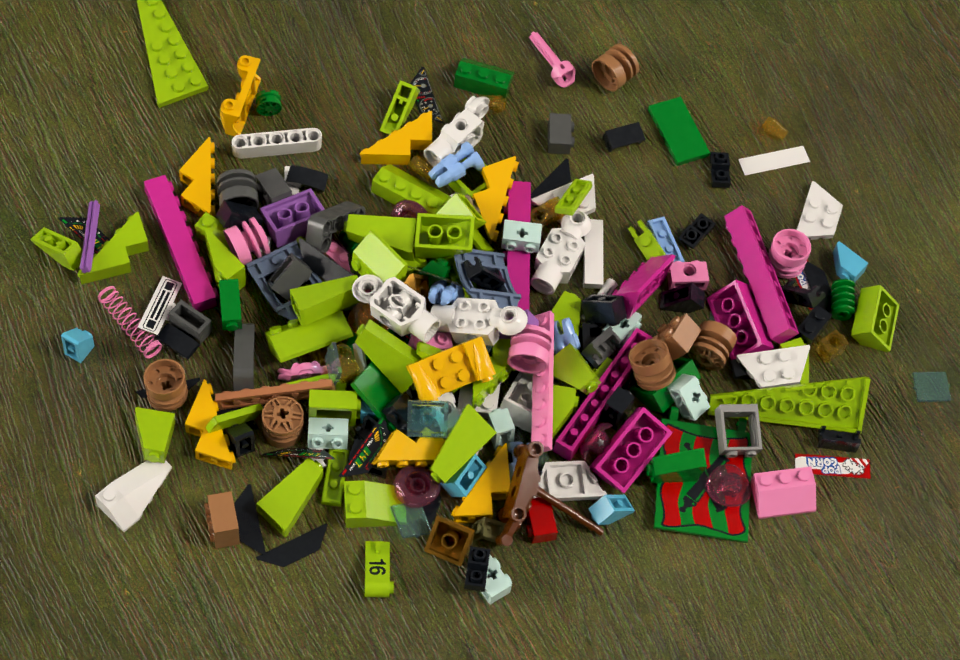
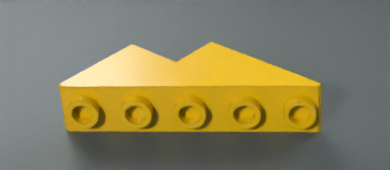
(398, 145)
(198, 177)
(490, 201)
(214, 445)
(403, 451)
(490, 486)

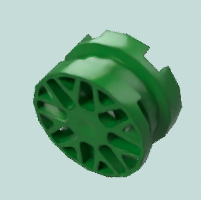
(268, 102)

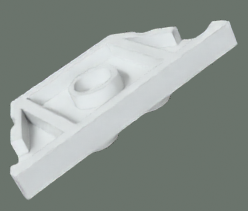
(587, 206)
(819, 214)
(775, 366)
(570, 481)

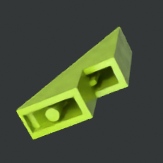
(113, 257)
(502, 369)

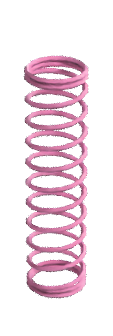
(152, 345)

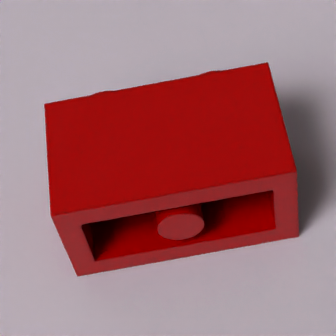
(541, 521)

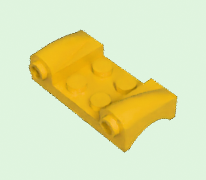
(235, 112)
(451, 369)

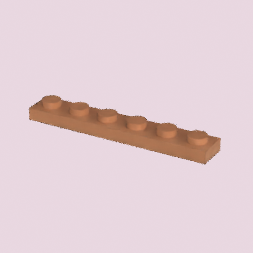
(262, 395)

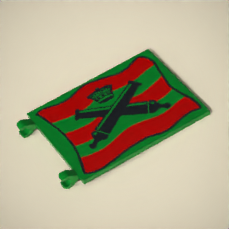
(687, 505)

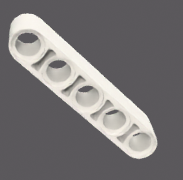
(264, 143)

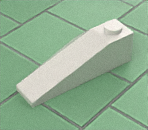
(131, 493)

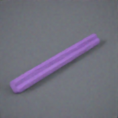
(89, 236)

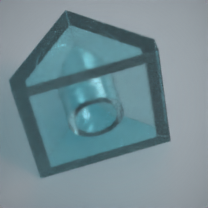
(427, 418)

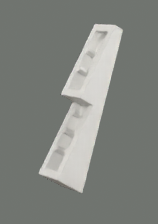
(593, 256)

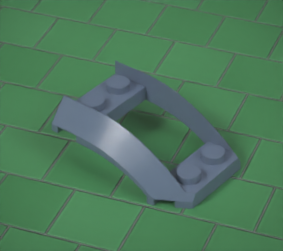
(267, 266)
(505, 293)

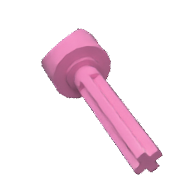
(560, 69)

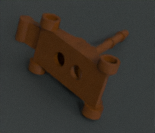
(523, 489)

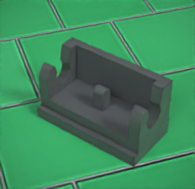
(601, 347)

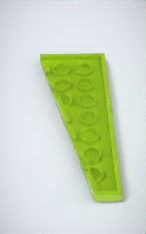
(170, 61)
(831, 403)

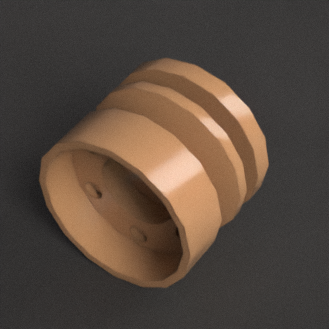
(615, 67)
(712, 345)
(652, 364)
(165, 385)
(279, 431)

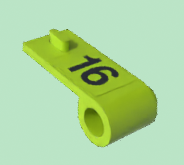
(377, 570)

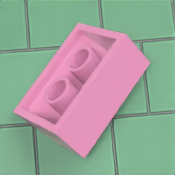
(784, 492)

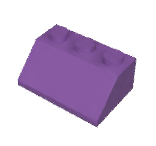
(289, 217)

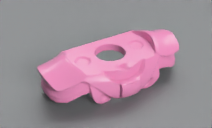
(302, 370)

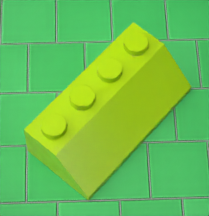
(398, 185)
(296, 340)

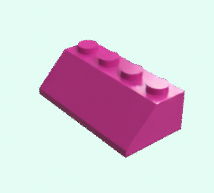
(644, 282)
(737, 310)
(631, 449)

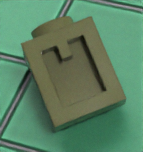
(487, 529)

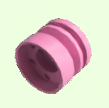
(247, 241)
(789, 253)
(530, 350)

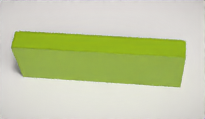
(573, 197)
(234, 417)
(333, 483)

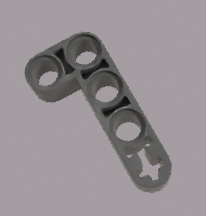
(329, 221)
(244, 357)

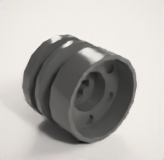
(238, 187)

